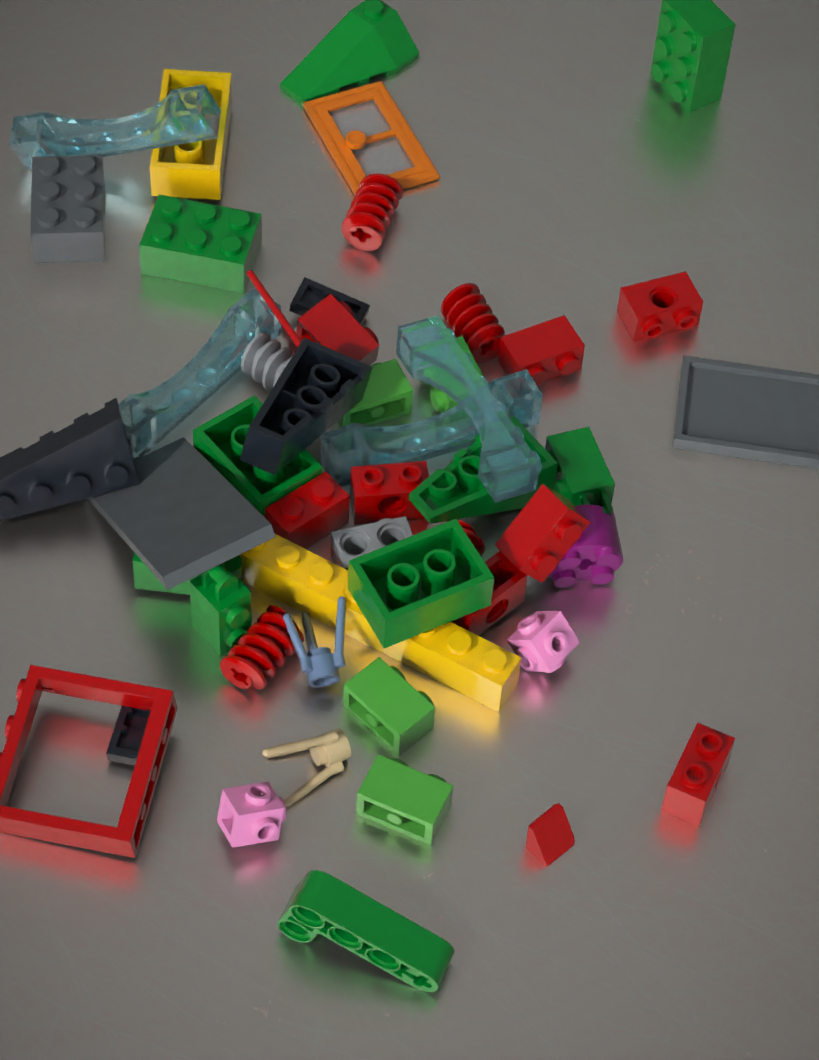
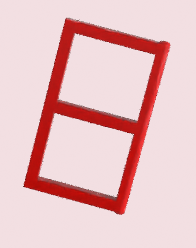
(272, 305)

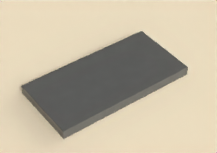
(748, 412)
(182, 515)

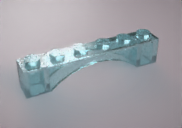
(179, 118)
(434, 357)
(158, 411)
(427, 438)

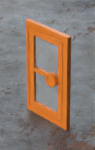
(370, 136)

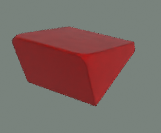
(550, 835)

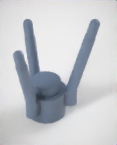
(319, 662)

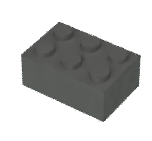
(68, 209)

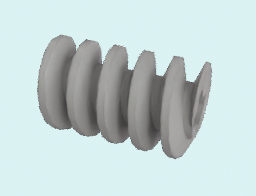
(265, 360)

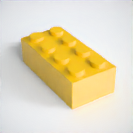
(199, 166)

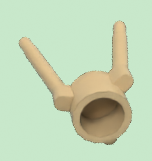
(325, 749)

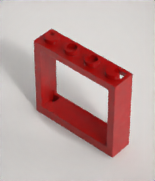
(115, 840)

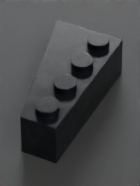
(303, 405)
(68, 465)

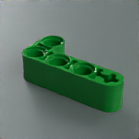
(366, 929)

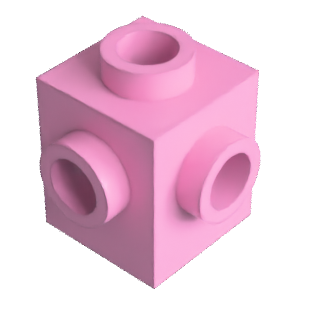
(543, 641)
(251, 814)

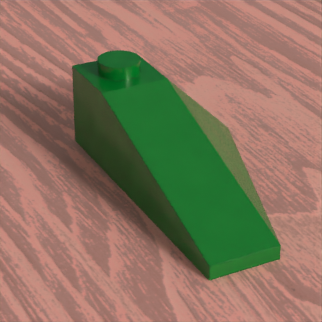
(360, 46)
(459, 492)

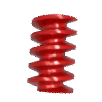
(371, 211)
(473, 319)
(260, 651)

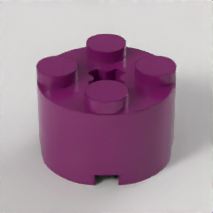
(594, 554)

